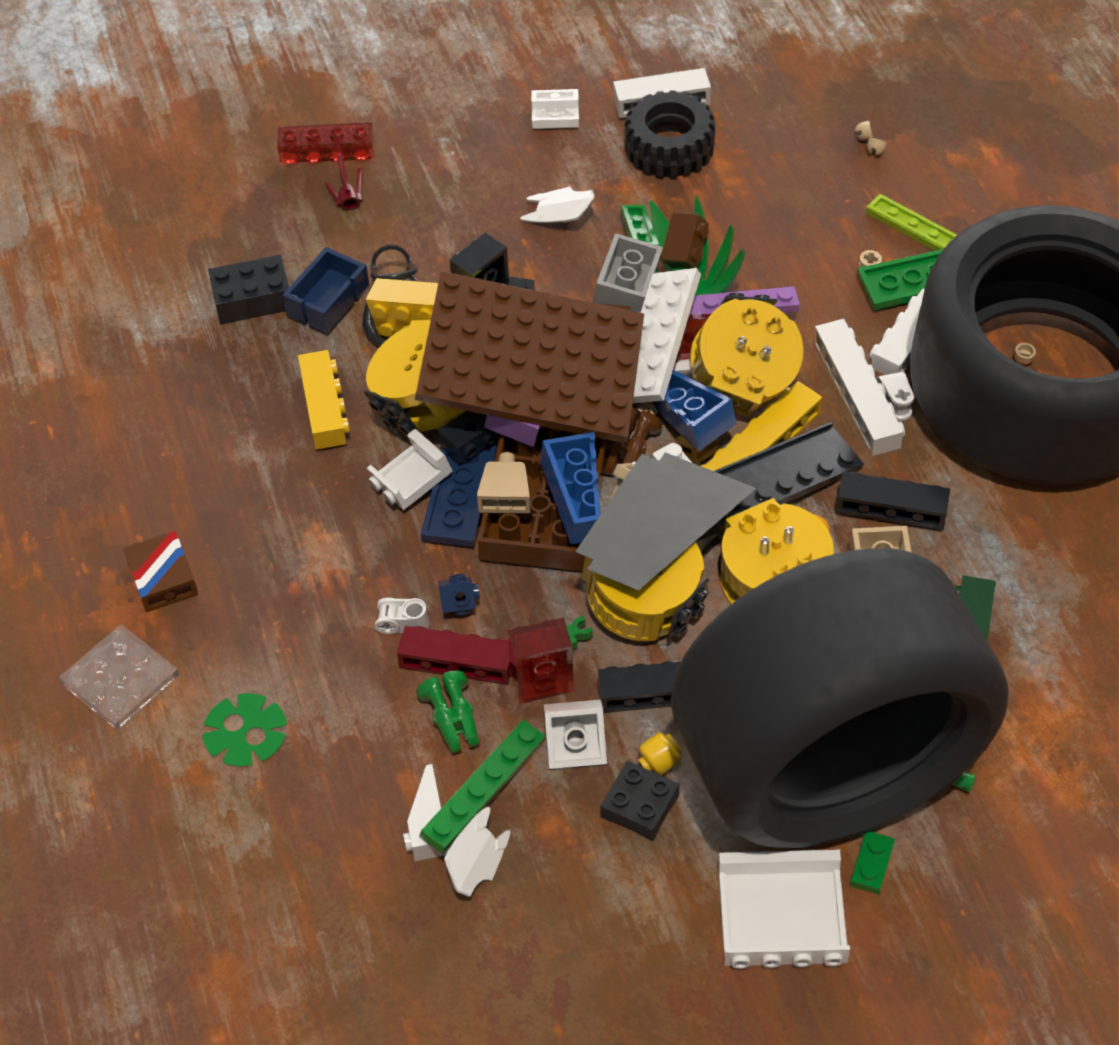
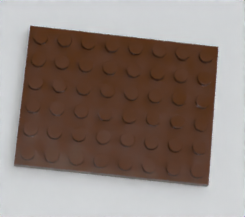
(531, 357)

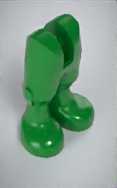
(455, 719)

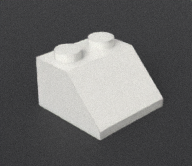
(575, 734)

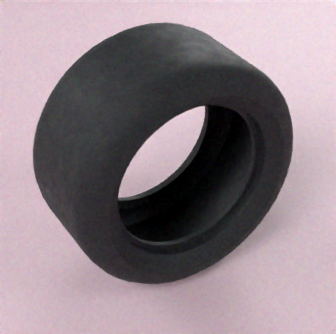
(983, 401)
(837, 697)

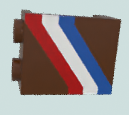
(160, 571)

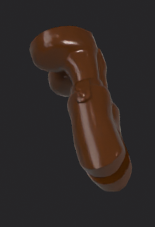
(631, 450)

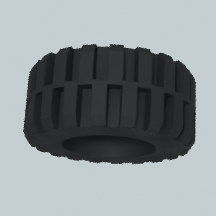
(669, 113)

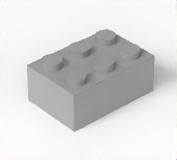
(627, 272)

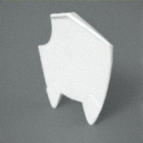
(559, 206)
(475, 854)

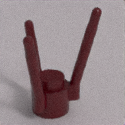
(348, 196)

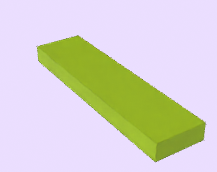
(909, 223)

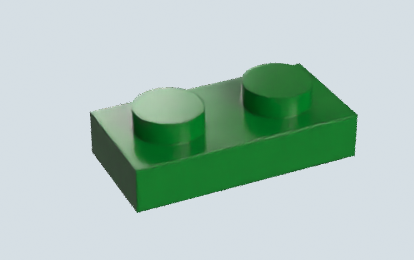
(872, 862)

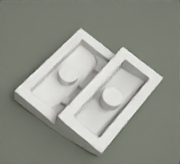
(555, 109)

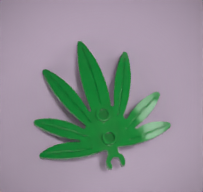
(717, 280)

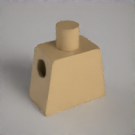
(504, 487)

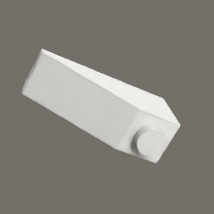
(423, 810)

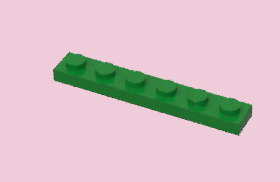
(482, 786)

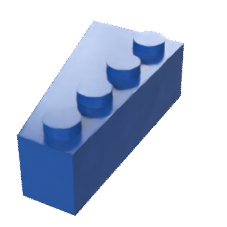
(696, 410)
(573, 480)

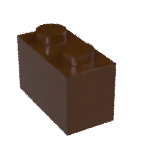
(685, 240)

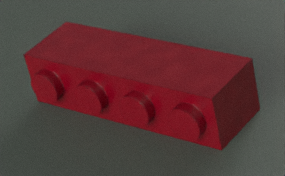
(448, 651)

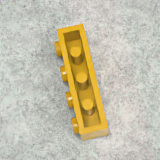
(322, 399)

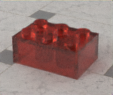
(541, 660)

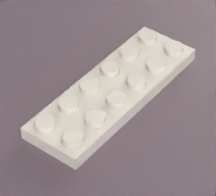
(665, 319)

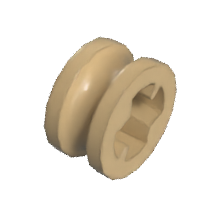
(869, 255)

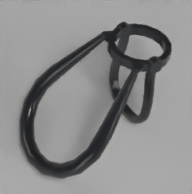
(408, 273)

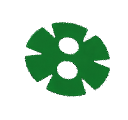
(239, 750)

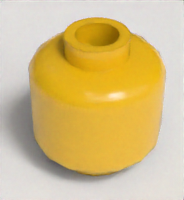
(660, 753)

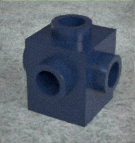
(458, 604)

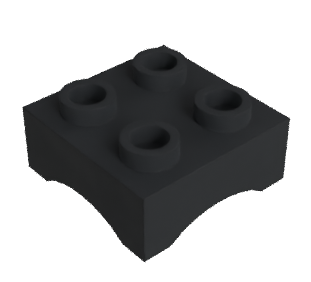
(639, 800)

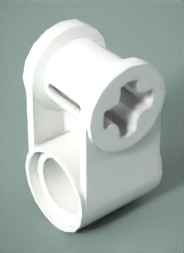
(898, 393)
(400, 614)

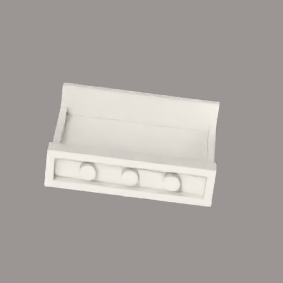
(782, 908)

